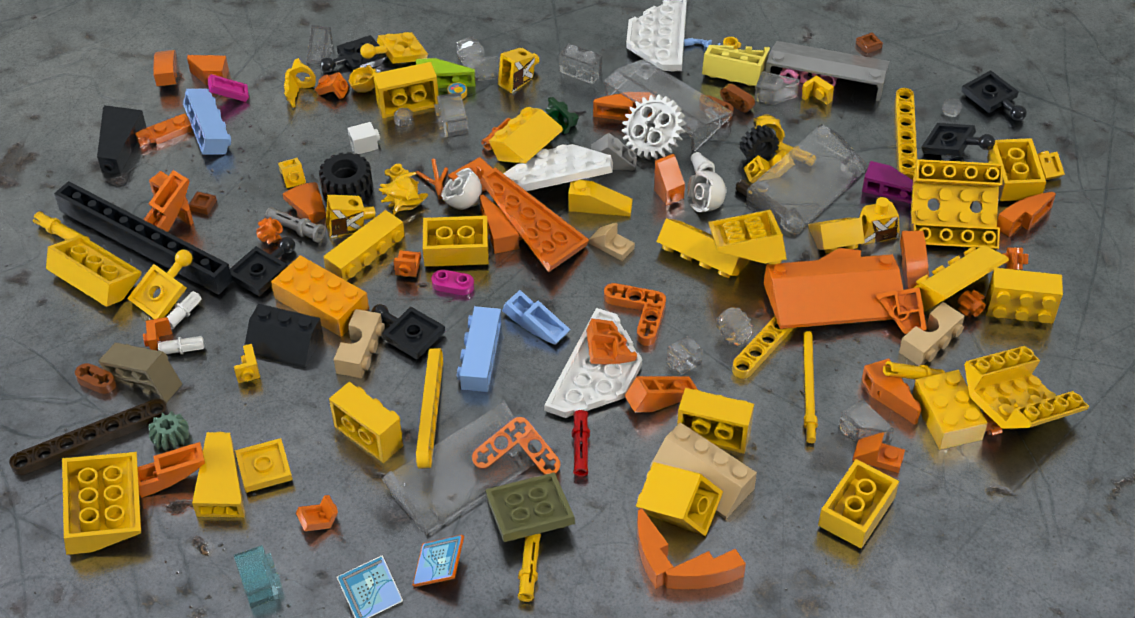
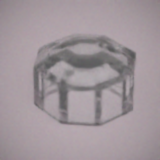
(952, 107)
(403, 117)

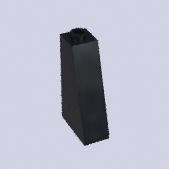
(118, 137)

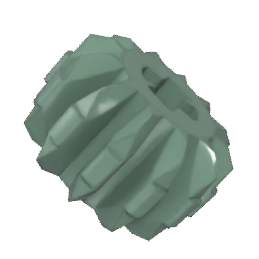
(168, 431)

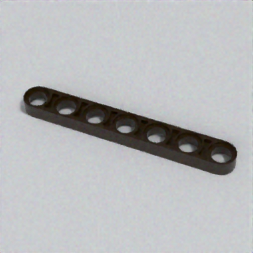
(77, 437)

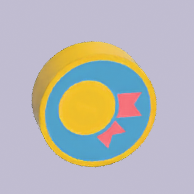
(456, 88)

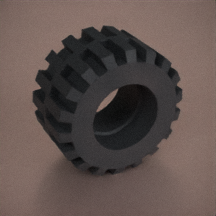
(346, 176)

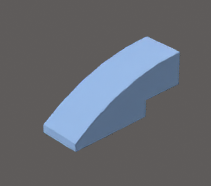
(535, 318)

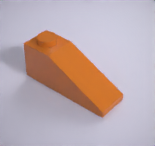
(500, 230)
(657, 392)

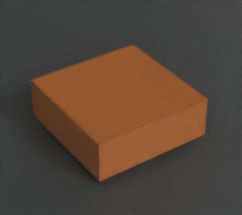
(869, 43)
(202, 203)

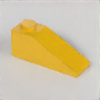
(594, 198)

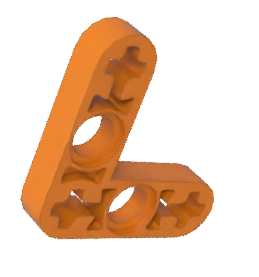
(648, 308)
(523, 440)

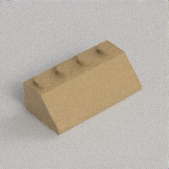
(694, 453)

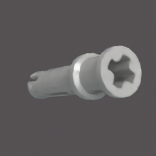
(302, 226)

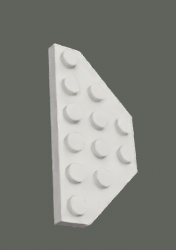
(660, 35)
(560, 166)
(588, 384)

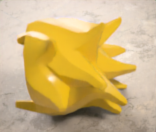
(402, 193)

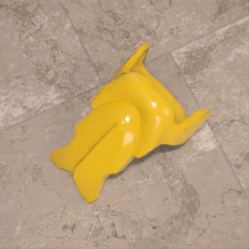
(293, 83)
(771, 122)

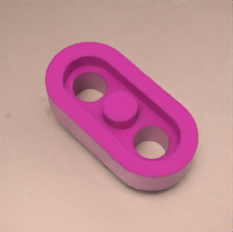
(452, 282)

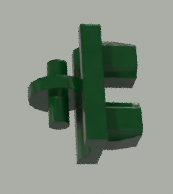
(559, 113)

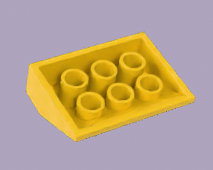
(750, 237)
(100, 501)

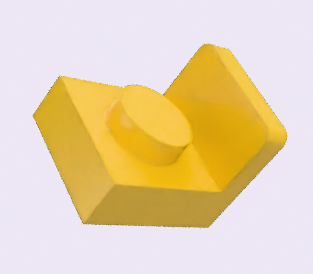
(818, 88)
(1051, 165)
(292, 172)
(248, 369)

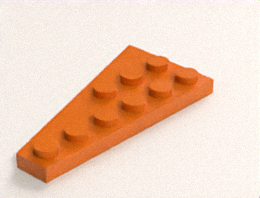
(541, 228)

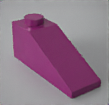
(887, 182)

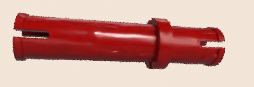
(580, 464)

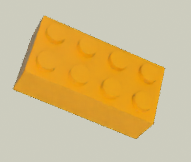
(319, 294)

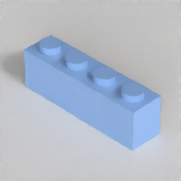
(206, 121)
(480, 349)

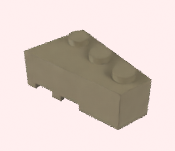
(143, 368)

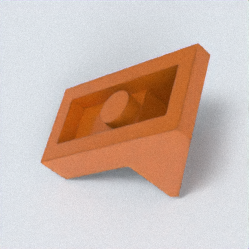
(875, 453)

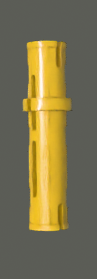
(55, 226)
(909, 371)
(528, 573)

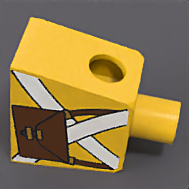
(516, 68)
(346, 215)
(880, 221)

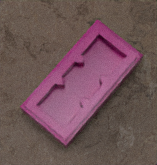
(228, 88)

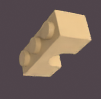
(923, 346)
(356, 357)

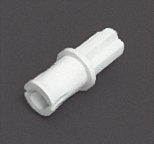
(182, 309)
(181, 345)

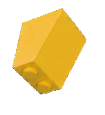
(679, 498)

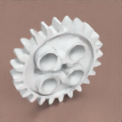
(668, 132)

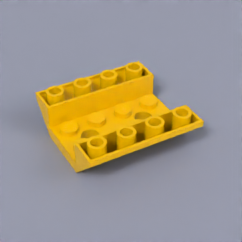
(955, 188)
(1012, 395)

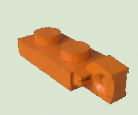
(164, 130)

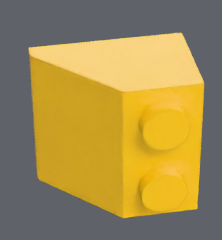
(837, 233)

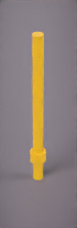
(810, 418)

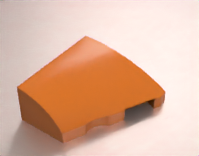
(306, 201)
(905, 308)
(607, 344)

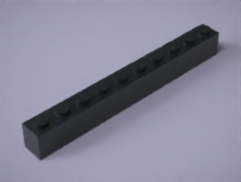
(142, 236)

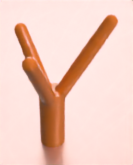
(438, 181)

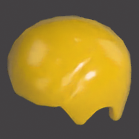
(362, 79)

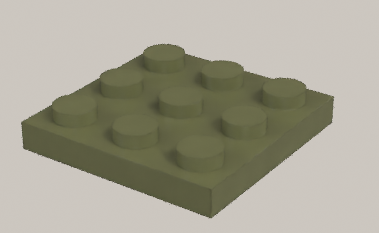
(529, 507)

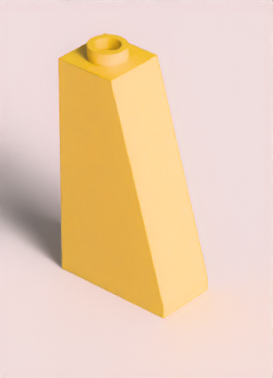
(218, 480)

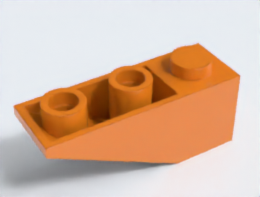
(891, 391)

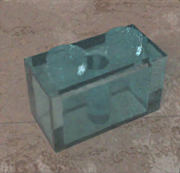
(257, 576)

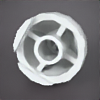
(463, 191)
(706, 191)

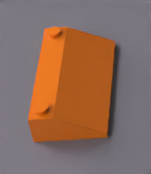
(831, 290)

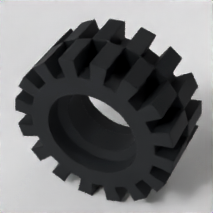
(759, 142)

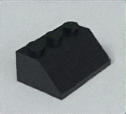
(283, 335)

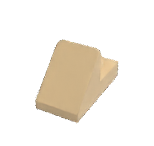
(612, 243)

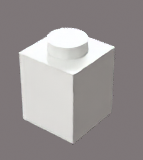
(363, 138)

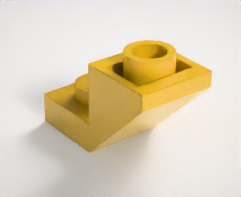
(760, 166)

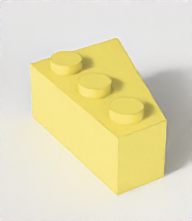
(735, 64)

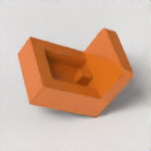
(331, 83)
(407, 263)
(155, 329)
(318, 516)

